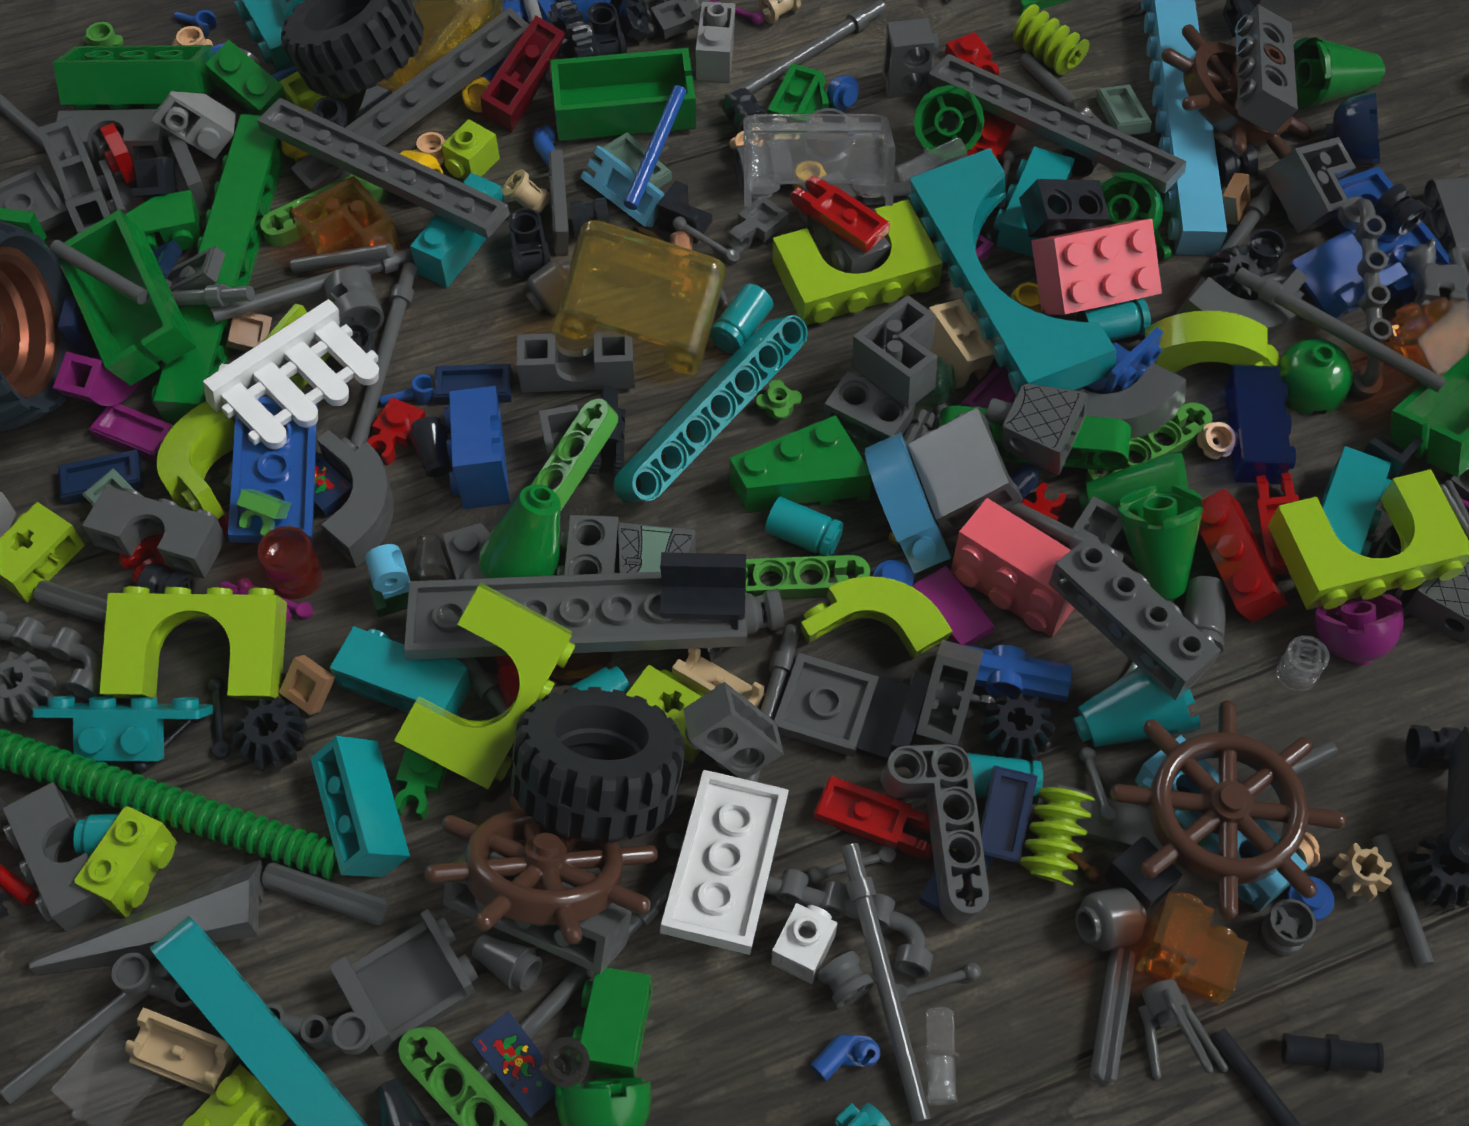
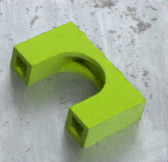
(825, 292)
(1332, 573)
(142, 620)
(481, 747)

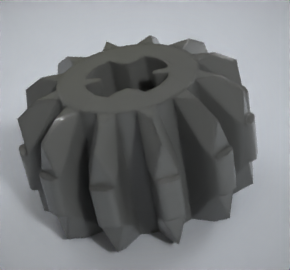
(23, 686)

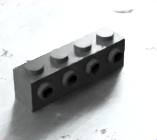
(1134, 616)

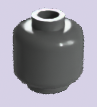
(547, 286)
(1111, 919)

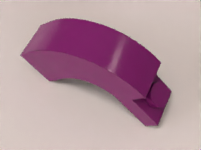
(90, 381)

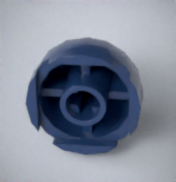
(1358, 129)

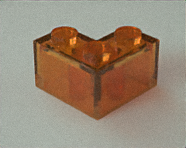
(344, 217)
(1432, 333)
(1190, 950)

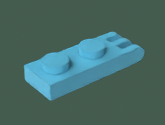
(614, 180)

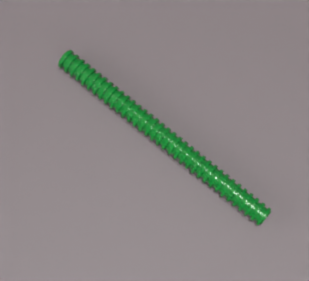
(168, 804)

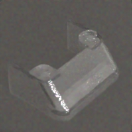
(831, 146)

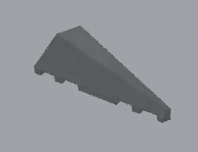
(222, 907)

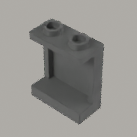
(186, 177)
(962, 469)
(407, 981)

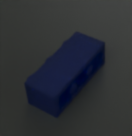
(1260, 423)

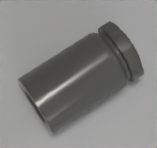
(1206, 606)

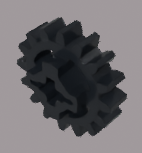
(577, 33)

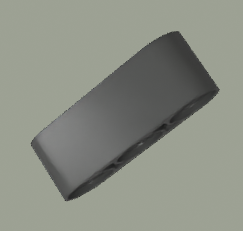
(1449, 212)

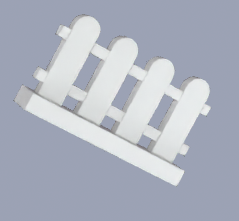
(276, 360)

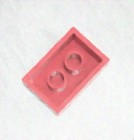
(1096, 267)
(1011, 566)

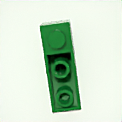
(168, 219)

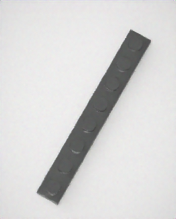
(424, 92)
(1060, 123)
(384, 168)

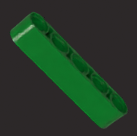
(1099, 444)

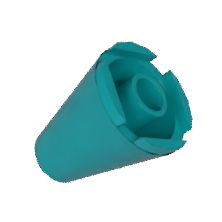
(1124, 707)

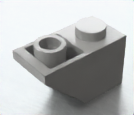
(715, 42)
(197, 120)

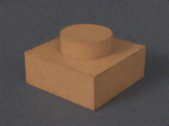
(1236, 198)
(248, 331)
(307, 684)

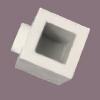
(804, 942)

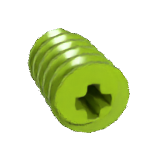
(1049, 41)
(1055, 834)

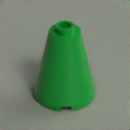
(1333, 71)
(1160, 471)
(1162, 535)
(525, 537)

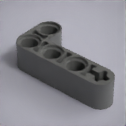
(945, 831)

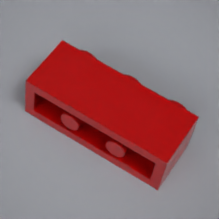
(1239, 557)

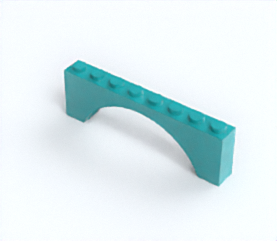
(1029, 344)

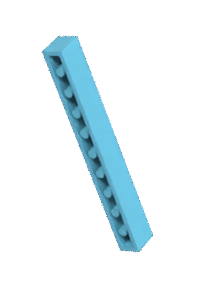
(1196, 197)

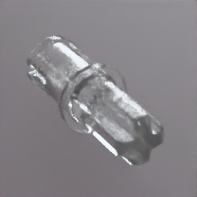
(932, 159)
(941, 1056)

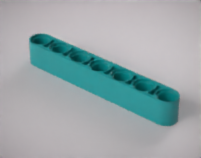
(697, 412)
(252, 1029)

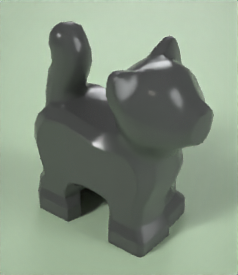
(1435, 280)

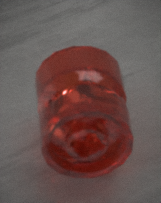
(290, 562)

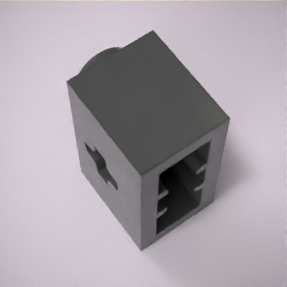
(949, 692)

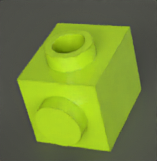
(470, 150)

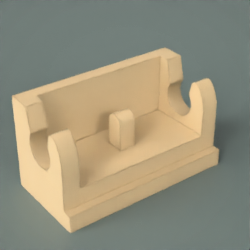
(960, 341)
(704, 676)
(180, 1052)

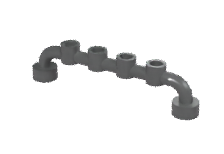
(1360, 215)
(64, 646)
(910, 959)
(349, 1033)

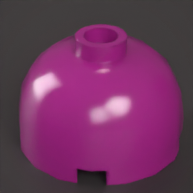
(1361, 628)

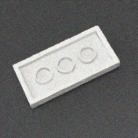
(725, 862)

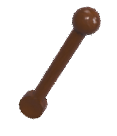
(1091, 873)

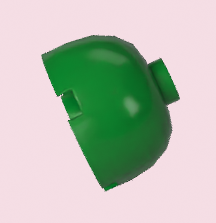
(947, 115)
(1132, 199)
(1316, 375)
(605, 1102)

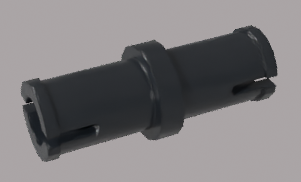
(1332, 1053)

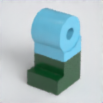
(388, 579)

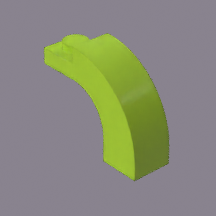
(1213, 338)
(188, 454)
(884, 600)

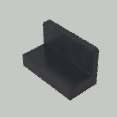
(703, 586)
(893, 716)

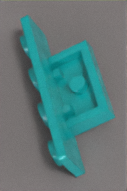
(121, 730)

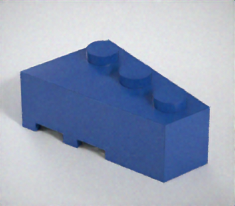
(477, 448)

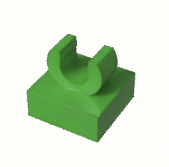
(262, 505)

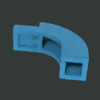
(905, 503)

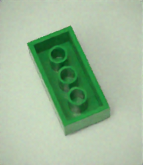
(131, 74)

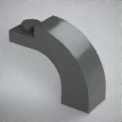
(75, 173)
(1214, 297)
(1144, 404)
(369, 509)

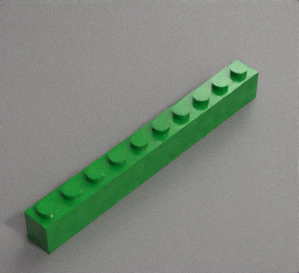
(234, 227)

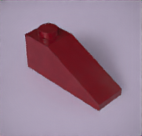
(521, 74)

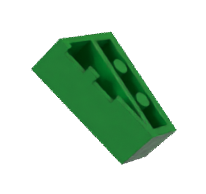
(801, 467)

